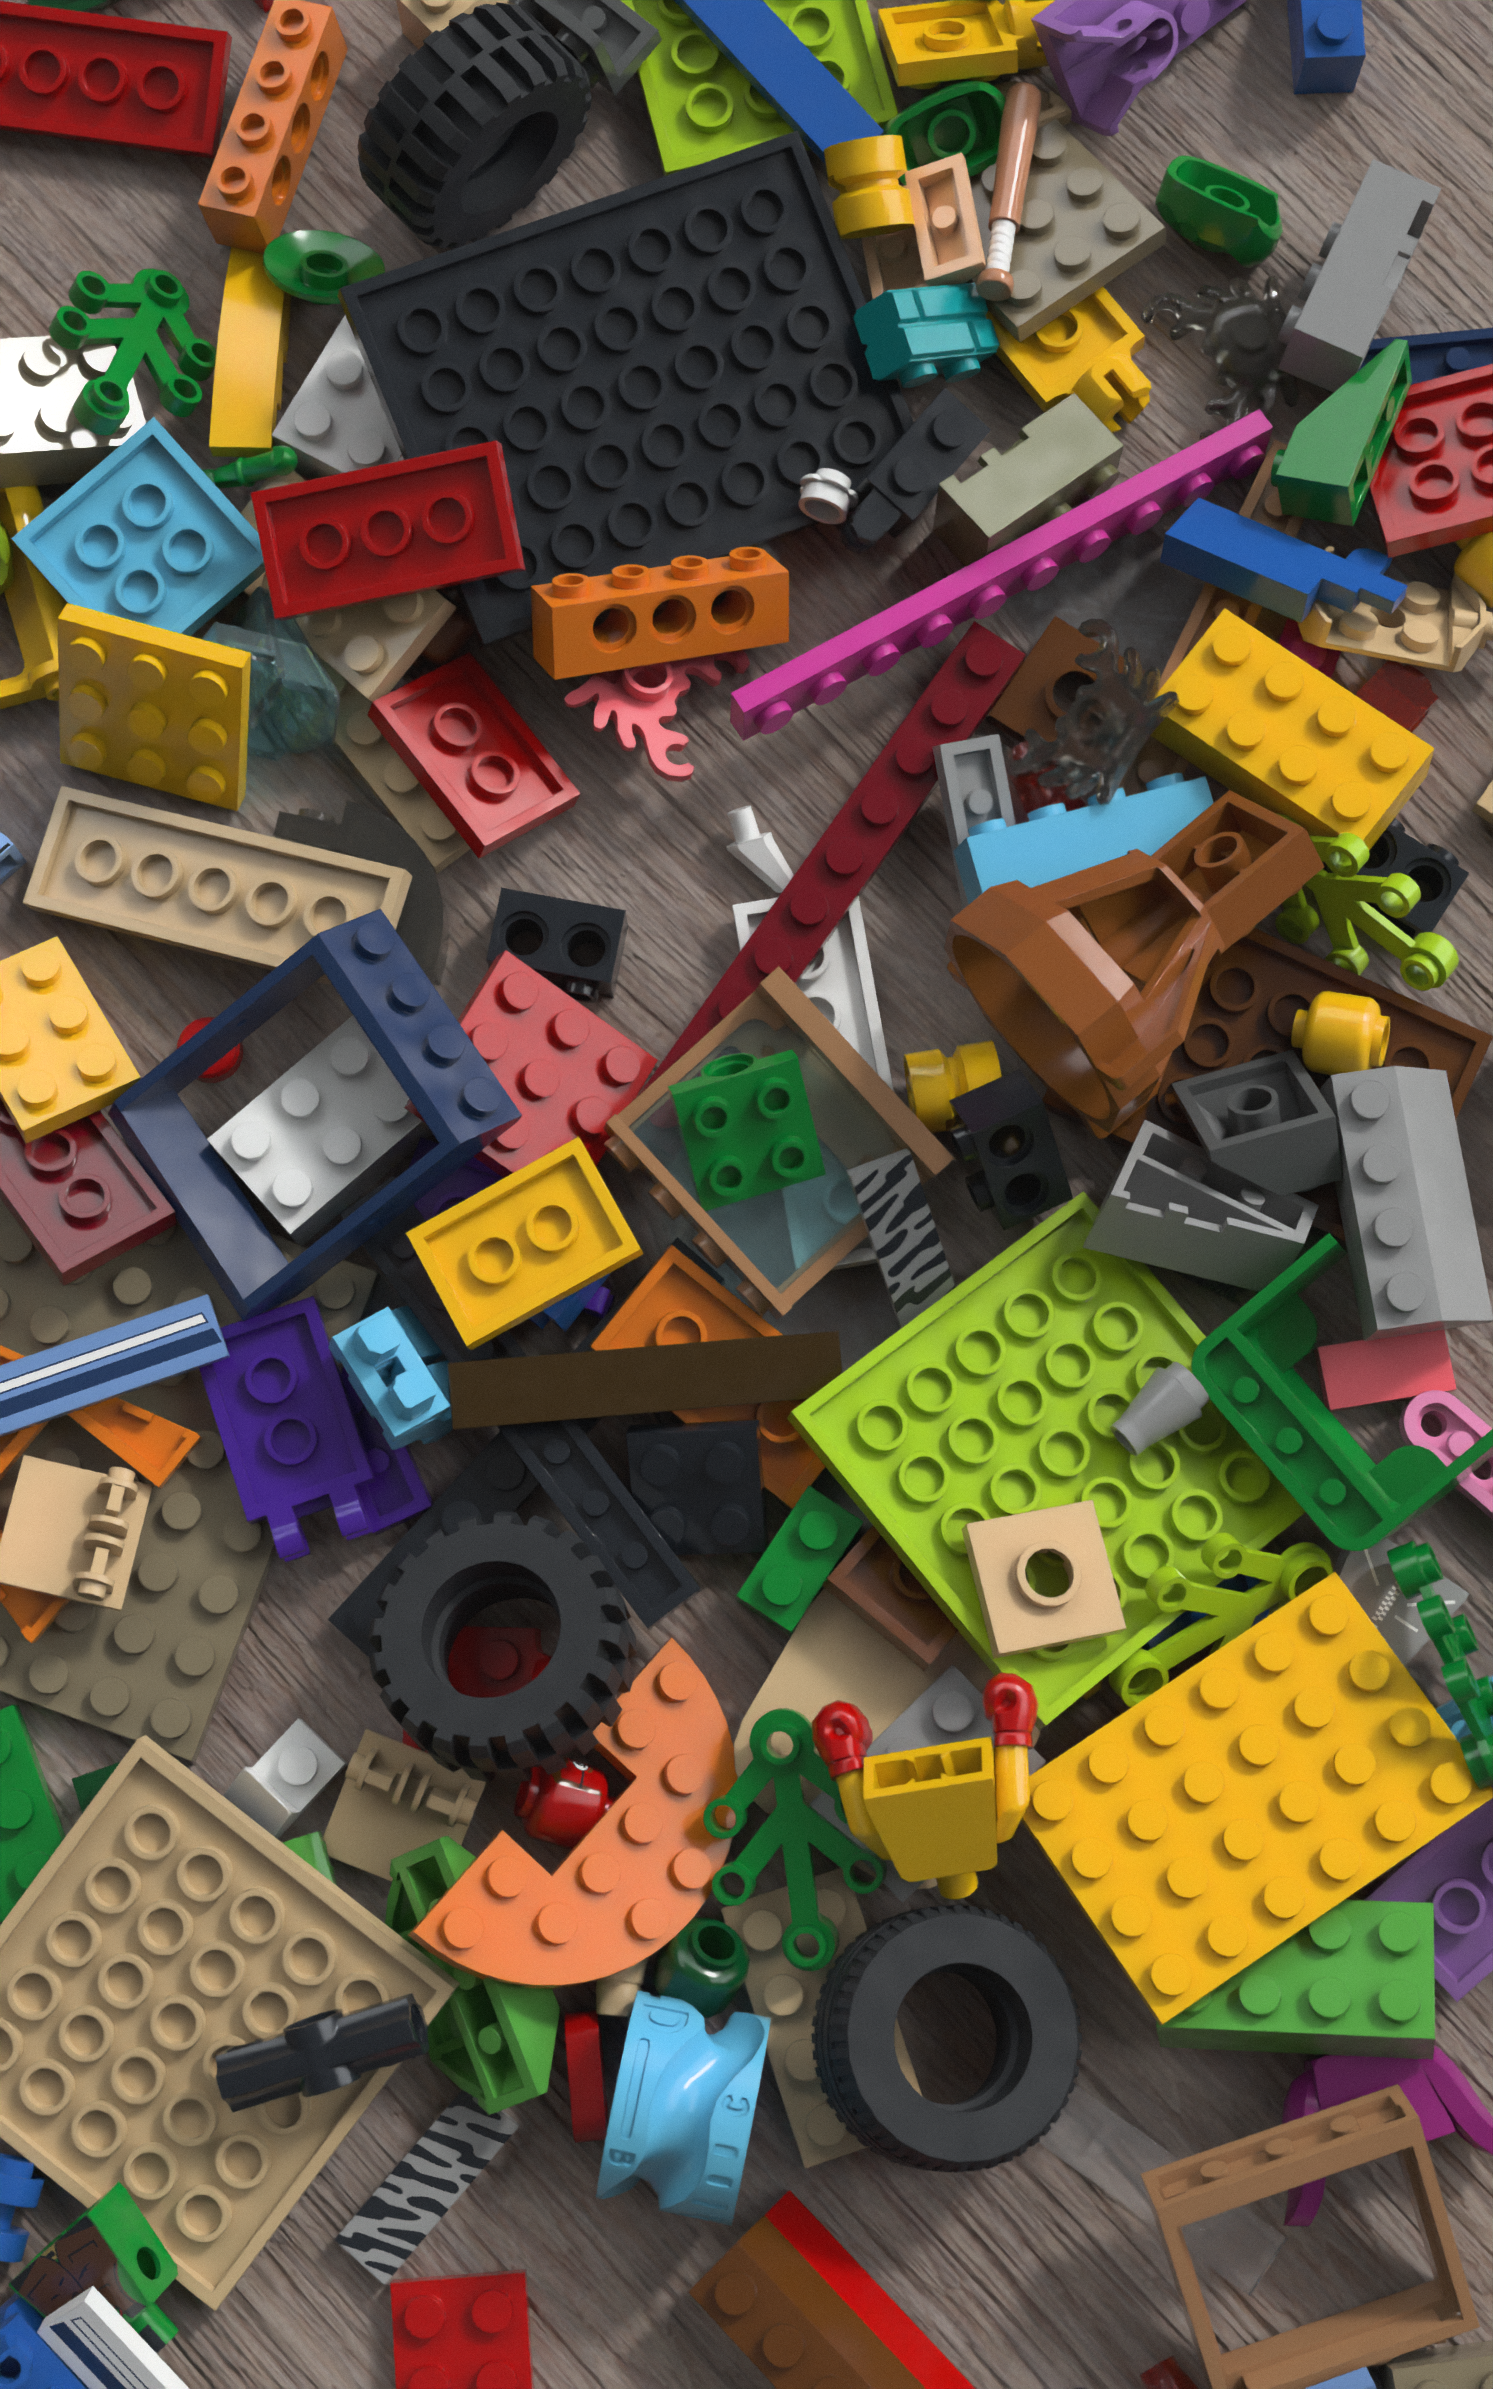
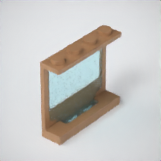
(799, 1232)

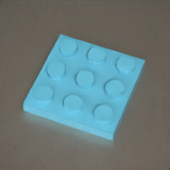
(146, 538)

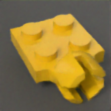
(960, 40)
(1081, 354)

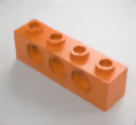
(273, 125)
(748, 617)

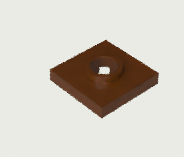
(1029, 696)

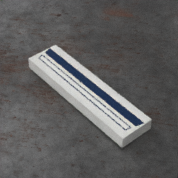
(104, 2346)

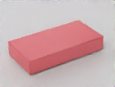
(1384, 1369)

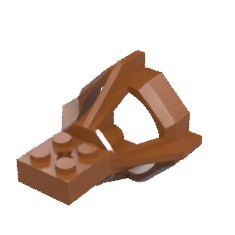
(1108, 962)

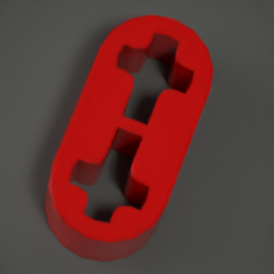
(586, 2076)

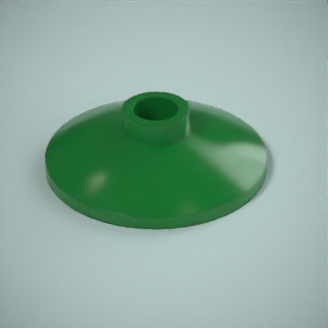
(319, 264)

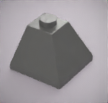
(1264, 1123)

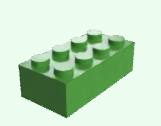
(1337, 1987)

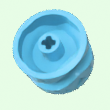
(684, 2107)

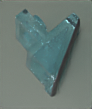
(290, 694)

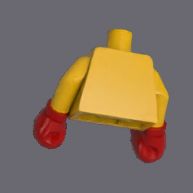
(940, 1804)

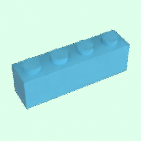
(1071, 841)

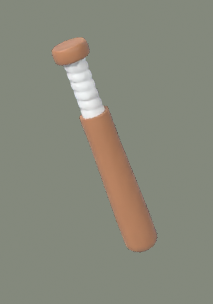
(1011, 176)

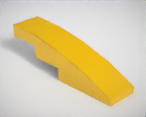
(248, 359)

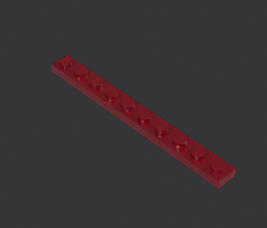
(863, 829)

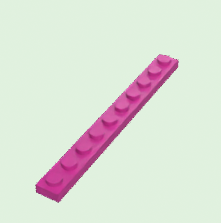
(987, 583)

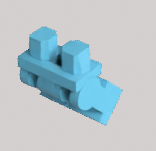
(393, 1377)

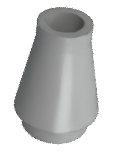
(1161, 1407)

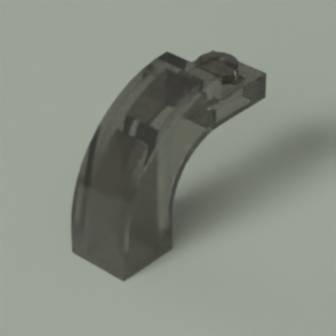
(379, 839)

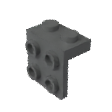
(599, 34)

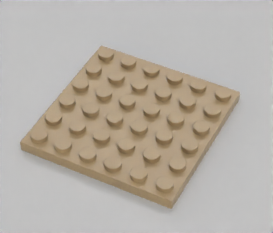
(143, 1958)

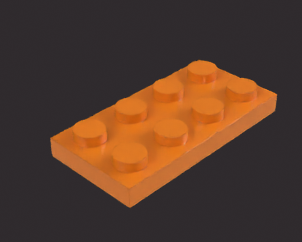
(686, 1305)

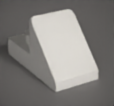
(286, 1779)

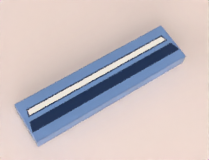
(109, 1364)

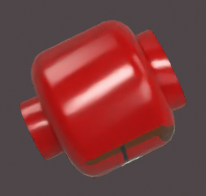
(562, 1804)

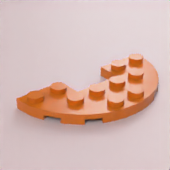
(630, 1875)

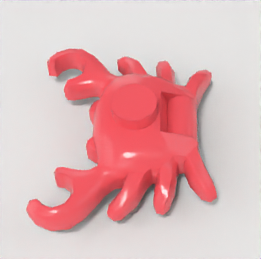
(646, 697)

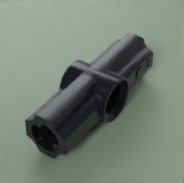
(322, 2052)

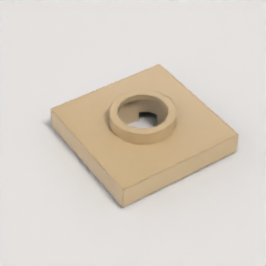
(1012, 1611)

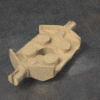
(1426, 629)

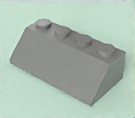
(1406, 1203)

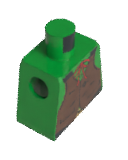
(116, 2254)

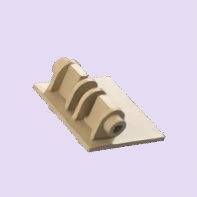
(73, 1532)
(396, 1803)

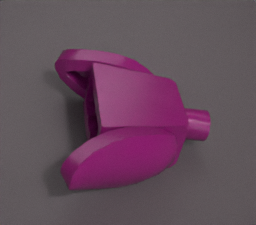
(1432, 2086)

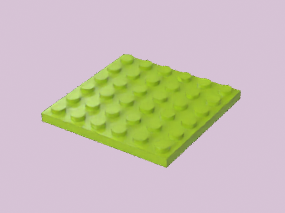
(1008, 1410)

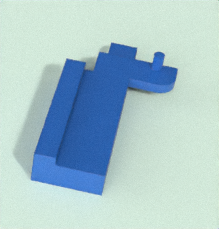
(1275, 566)

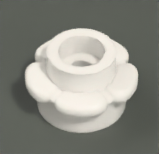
(827, 496)

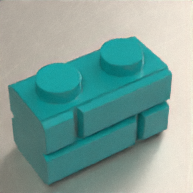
(926, 333)

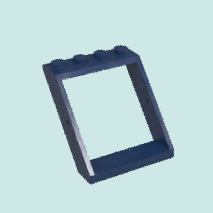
(416, 1041)

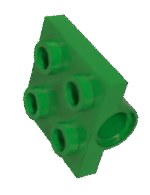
(746, 1127)

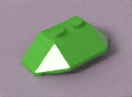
(489, 2033)

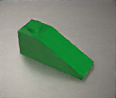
(1342, 441)

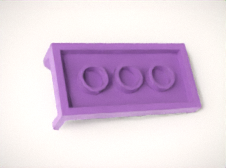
(1115, 47)
(1458, 1879)

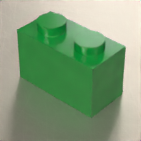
(799, 1560)

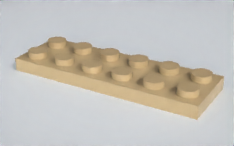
(200, 881)

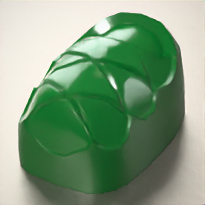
(952, 122)
(1220, 210)

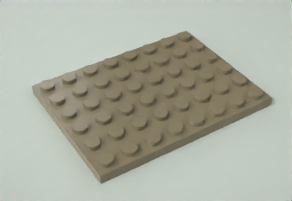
(197, 1558)

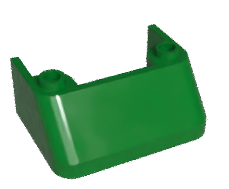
(1253, 1384)

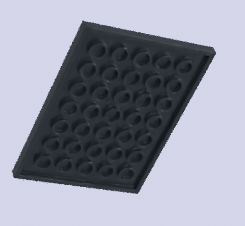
(642, 365)

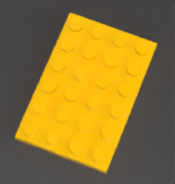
(1249, 1797)

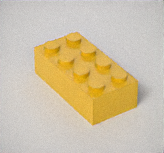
(1289, 735)

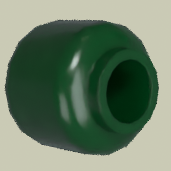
(702, 1966)

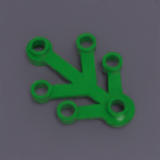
(157, 303)
(1454, 1639)
(794, 1827)

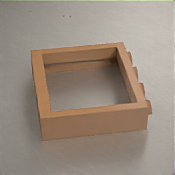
(1286, 2159)

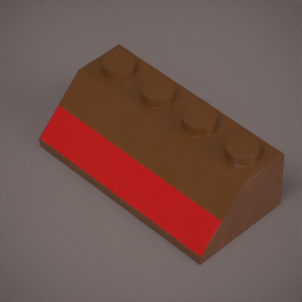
(815, 2313)

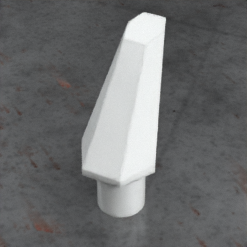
(758, 850)

